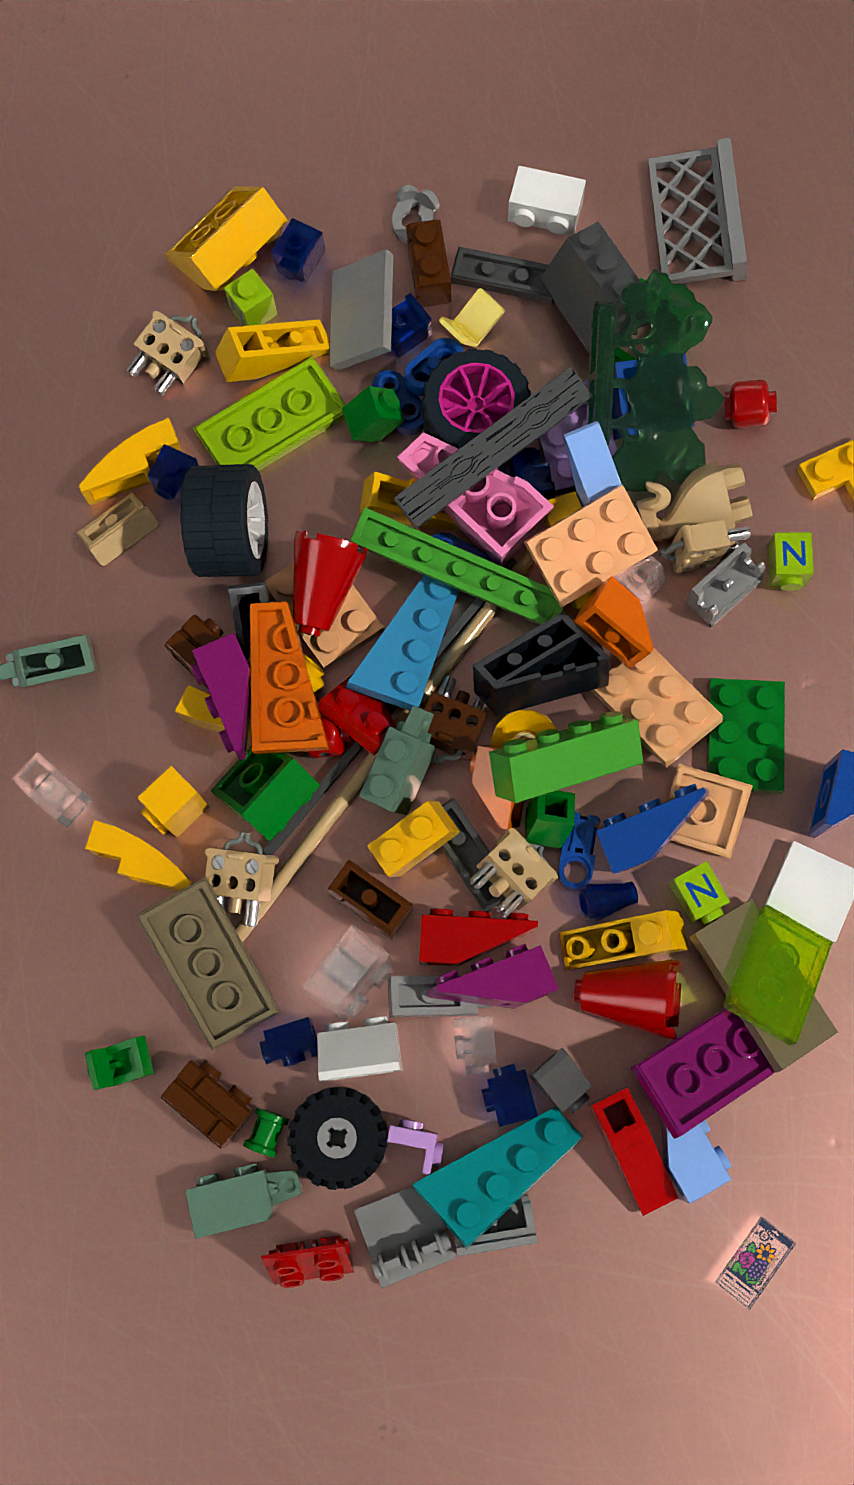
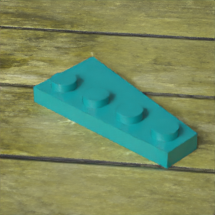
(491, 1179)

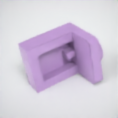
(411, 1134)

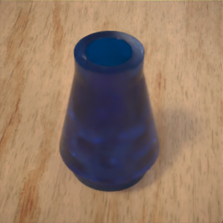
(606, 898)

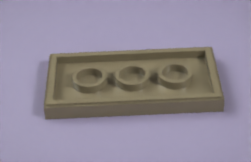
(722, 948)
(208, 963)

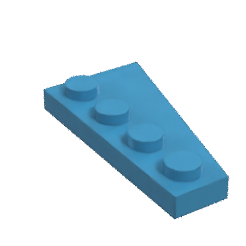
(406, 650)

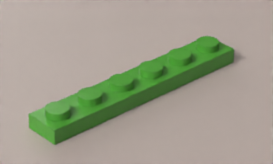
(455, 567)

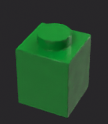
(373, 414)
(550, 819)

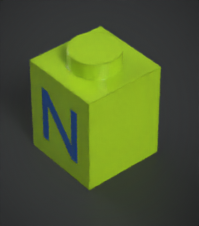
(251, 299)
(790, 560)
(700, 894)

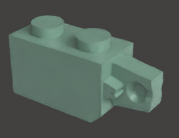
(49, 661)
(401, 763)
(239, 1200)

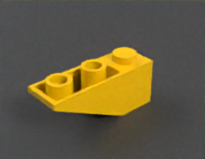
(624, 940)

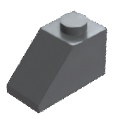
(562, 1082)

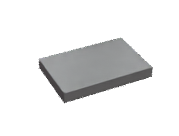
(361, 310)

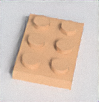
(591, 545)
(350, 631)
(667, 706)

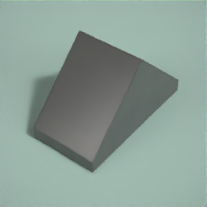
(240, 598)

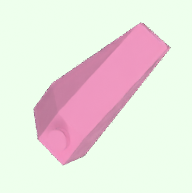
(493, 513)

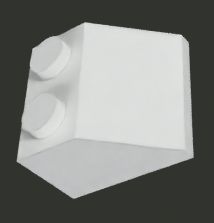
(359, 1050)

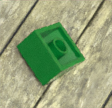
(266, 790)

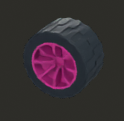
(470, 395)

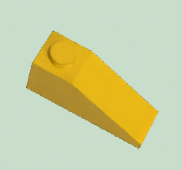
(269, 348)

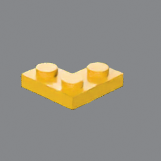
(829, 471)

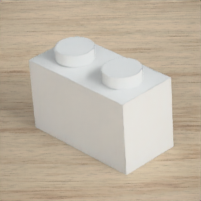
(546, 200)

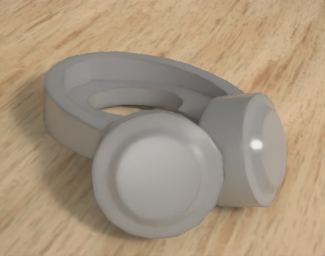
(407, 198)

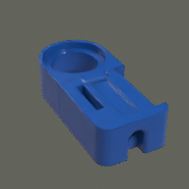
(579, 849)

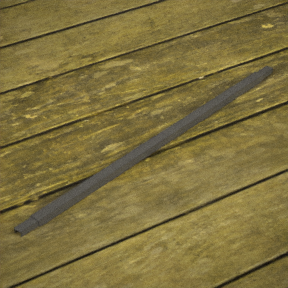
(356, 748)

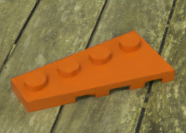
(281, 690)

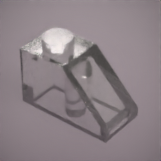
(52, 790)

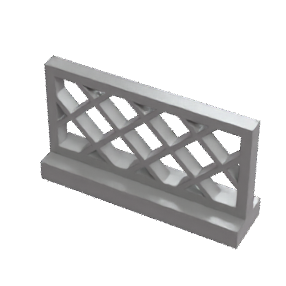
(728, 215)

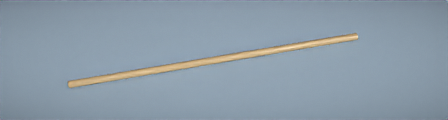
(358, 779)

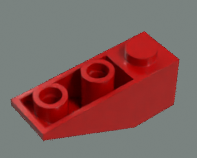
(457, 940)
(633, 1150)

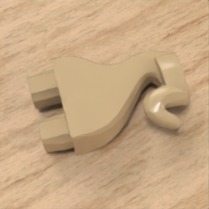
(699, 500)

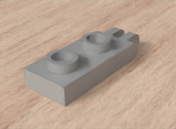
(410, 999)

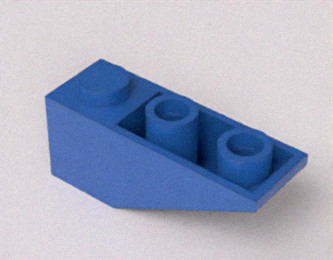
(644, 835)

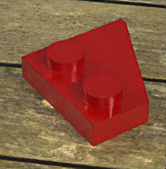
(357, 715)

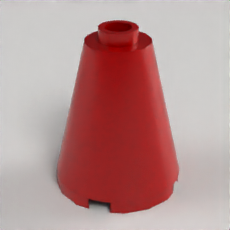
(322, 579)
(634, 996)

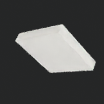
(813, 890)

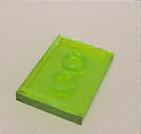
(778, 975)

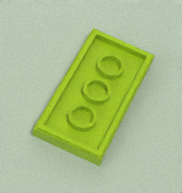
(273, 418)

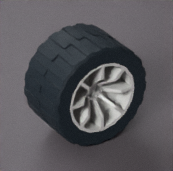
(224, 520)

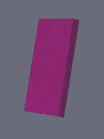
(702, 1071)

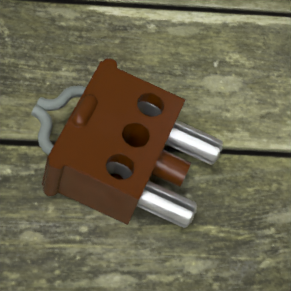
(451, 734)

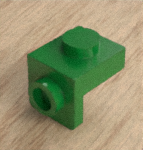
(119, 1063)

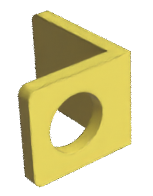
(474, 319)

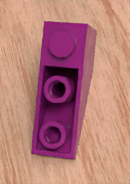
(228, 679)
(504, 984)

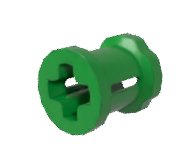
(266, 1132)

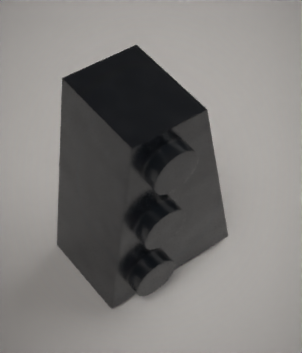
(541, 667)

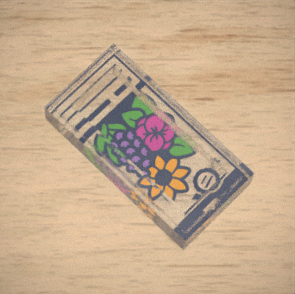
(755, 1262)

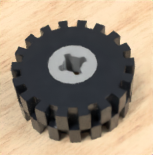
(362, 1138)

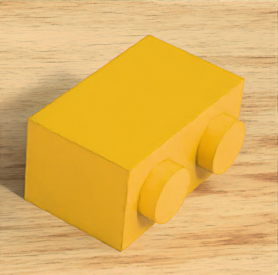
(171, 803)
(413, 839)

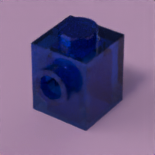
(298, 251)
(169, 472)
(509, 1096)

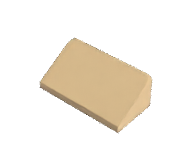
(118, 529)

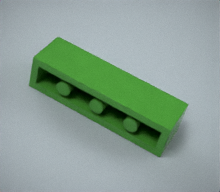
(565, 756)

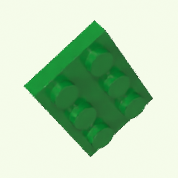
(752, 734)

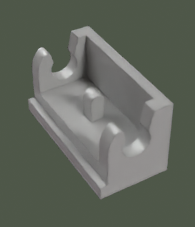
(726, 585)
(511, 1230)

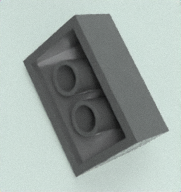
(585, 272)

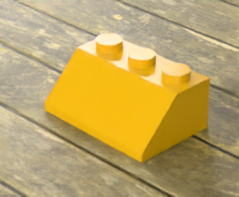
(228, 237)

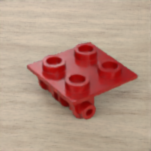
(293, 1266)

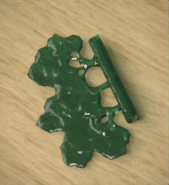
(664, 391)

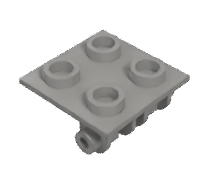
(403, 1236)

